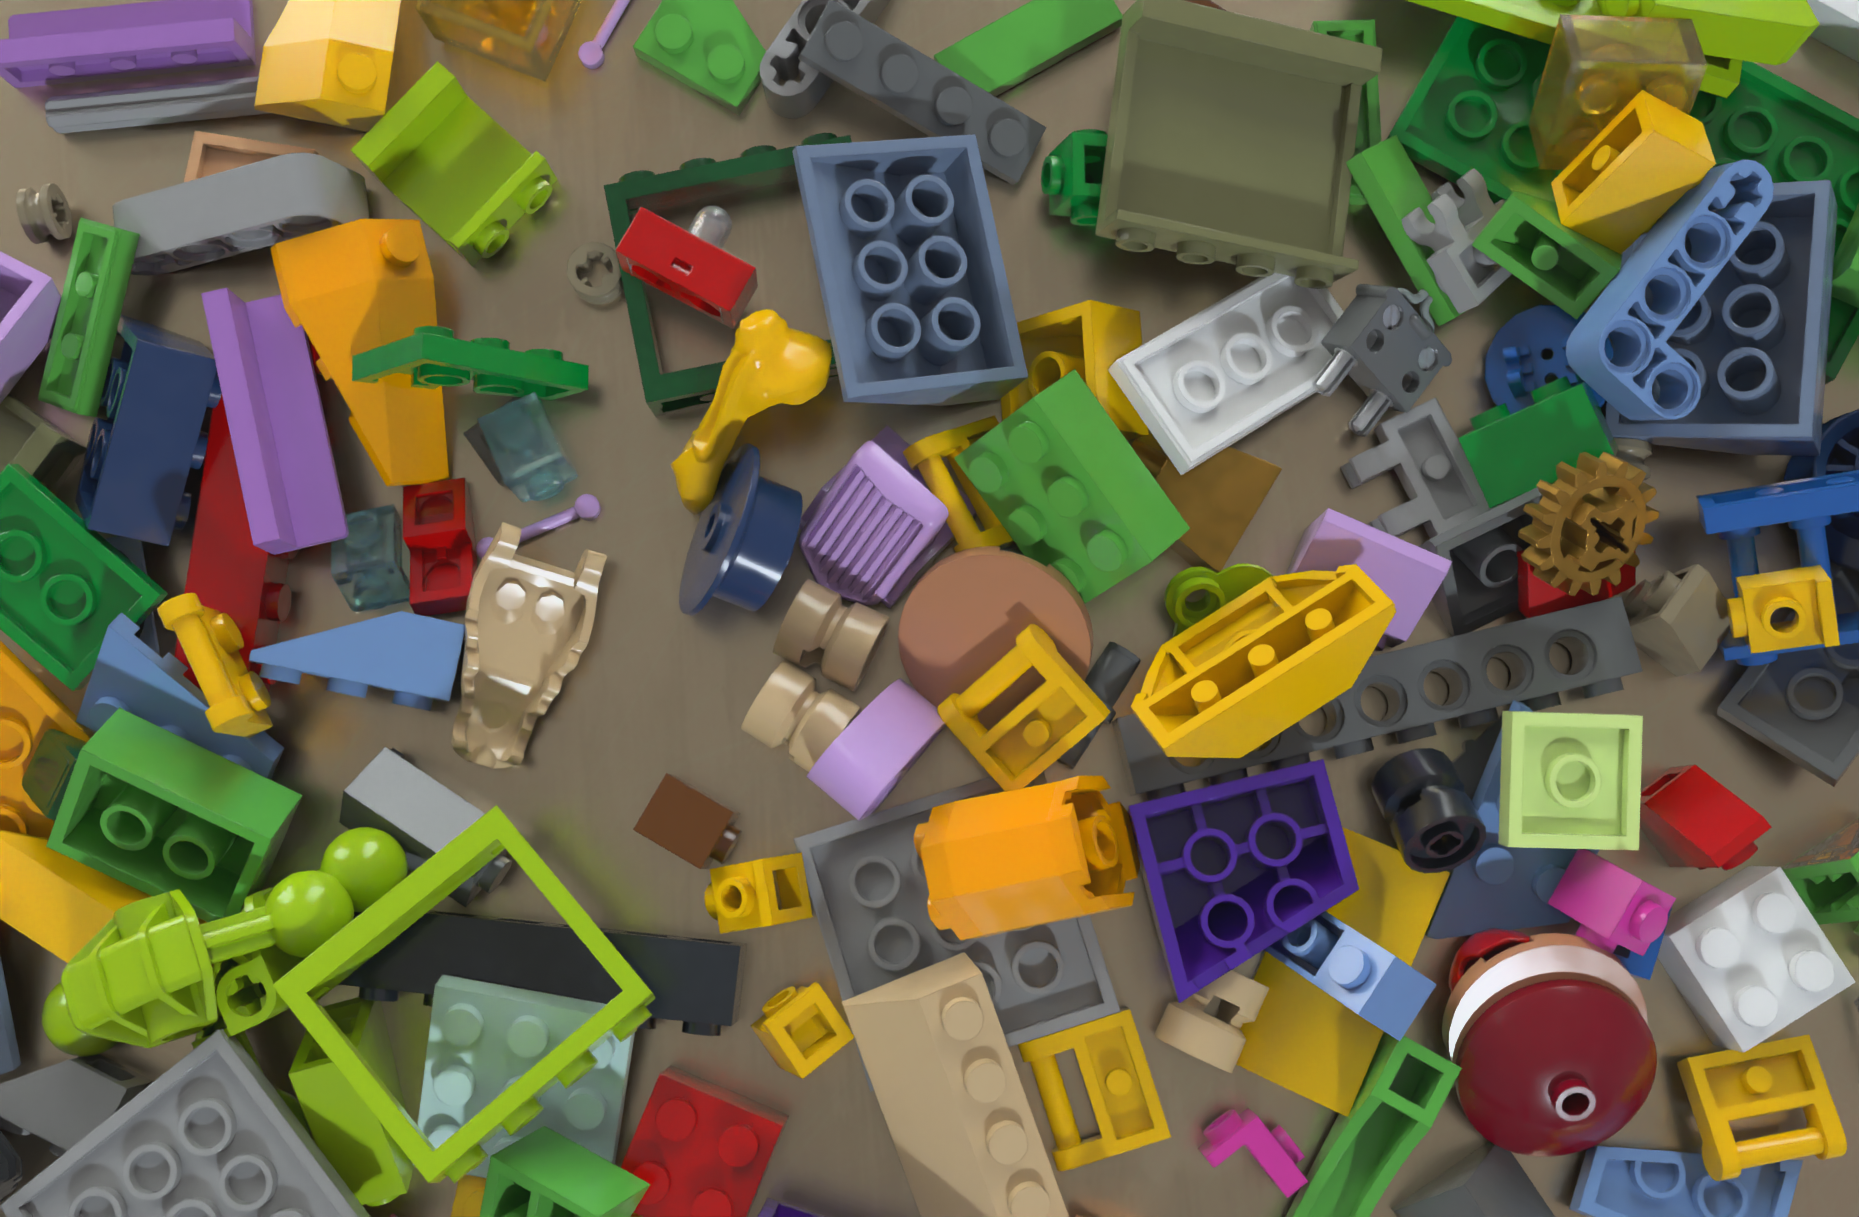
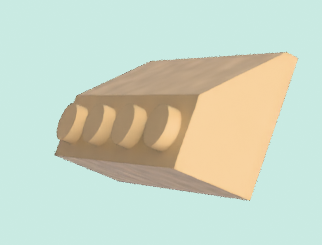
(953, 1095)

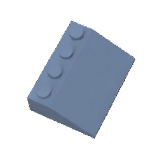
(910, 270)
(1757, 336)

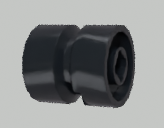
(1428, 810)

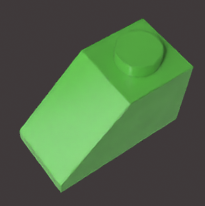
(1546, 255)

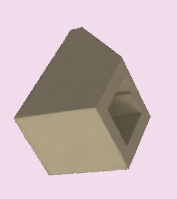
(1678, 618)

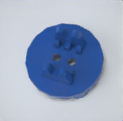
(1515, 355)

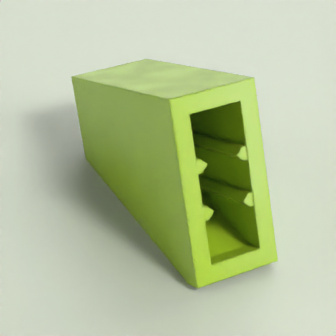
(1734, 28)
(339, 1118)

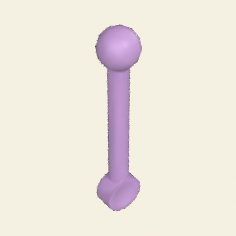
(591, 52)
(585, 507)

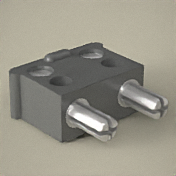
(1384, 351)

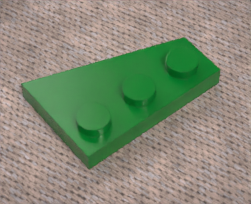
(441, 360)

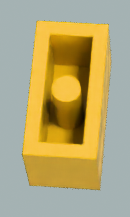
(1632, 172)

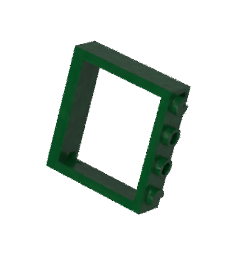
(694, 181)

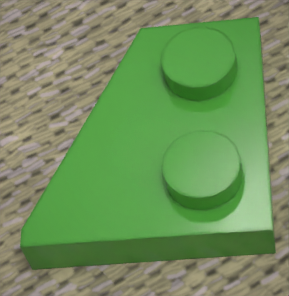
(704, 48)

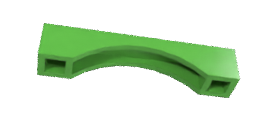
(1384, 1125)

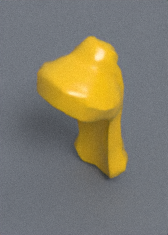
(764, 369)

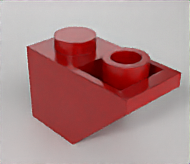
(1698, 820)

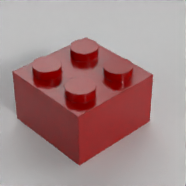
(701, 1148)

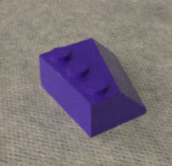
(1239, 867)

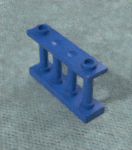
(1807, 508)

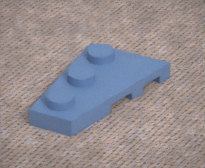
(154, 689)
(1678, 1185)

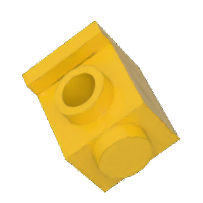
(1802, 589)
(745, 893)
(801, 1029)

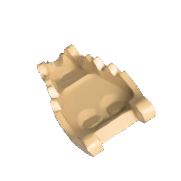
(520, 641)

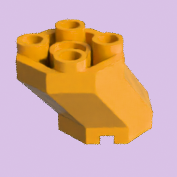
(1026, 857)

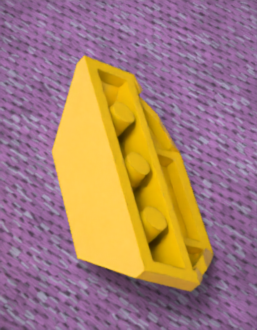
(1262, 662)

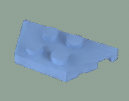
(1500, 883)

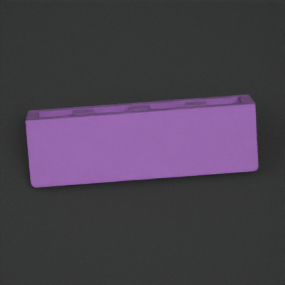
(127, 41)
(275, 423)

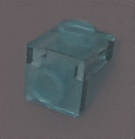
(527, 449)
(370, 560)

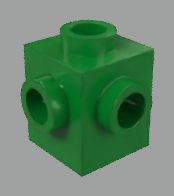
(1074, 176)

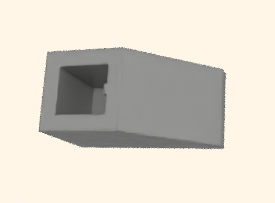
(67, 1099)

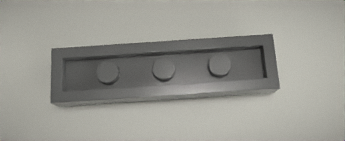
(920, 89)

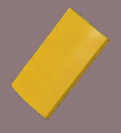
(1306, 1035)

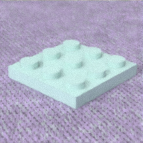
(494, 1034)

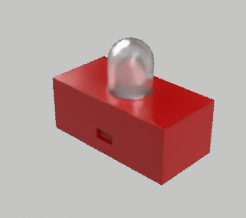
(690, 262)

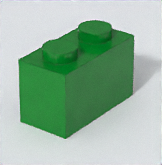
(1524, 447)

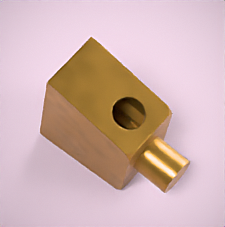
(1213, 500)

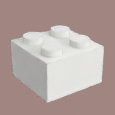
(1750, 958)

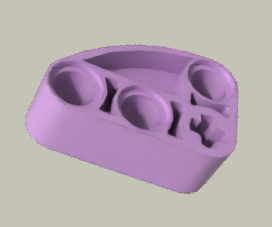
(877, 749)

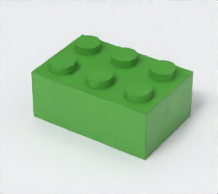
(1073, 489)
(171, 816)

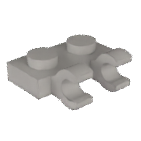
(1458, 266)
(1430, 468)

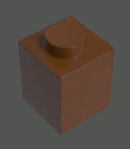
(689, 823)

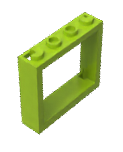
(393, 915)

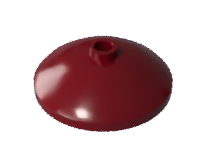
(1540, 1049)

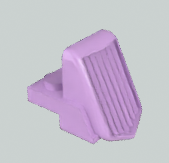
(875, 525)

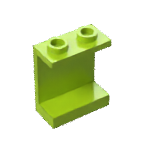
(455, 166)

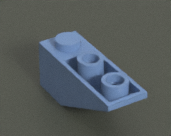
(390, 652)
(1355, 972)

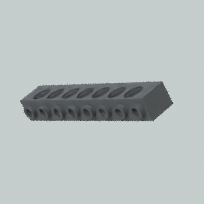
(1593, 633)

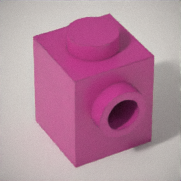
(1611, 904)

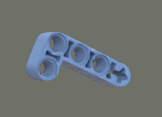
(1716, 220)

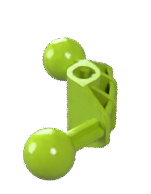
(368, 867)
(152, 971)

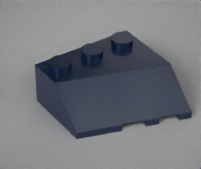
(151, 434)

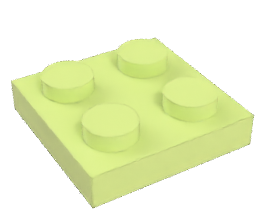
(1570, 780)

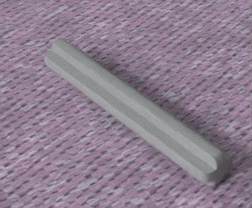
(152, 105)

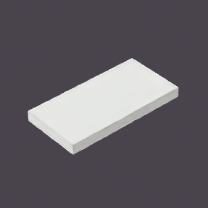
(1229, 367)

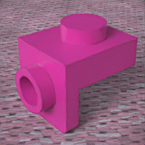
(1272, 1150)

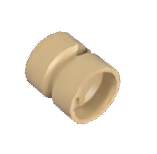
(830, 634)
(797, 715)
(1211, 1037)

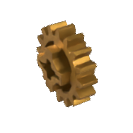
(1588, 523)

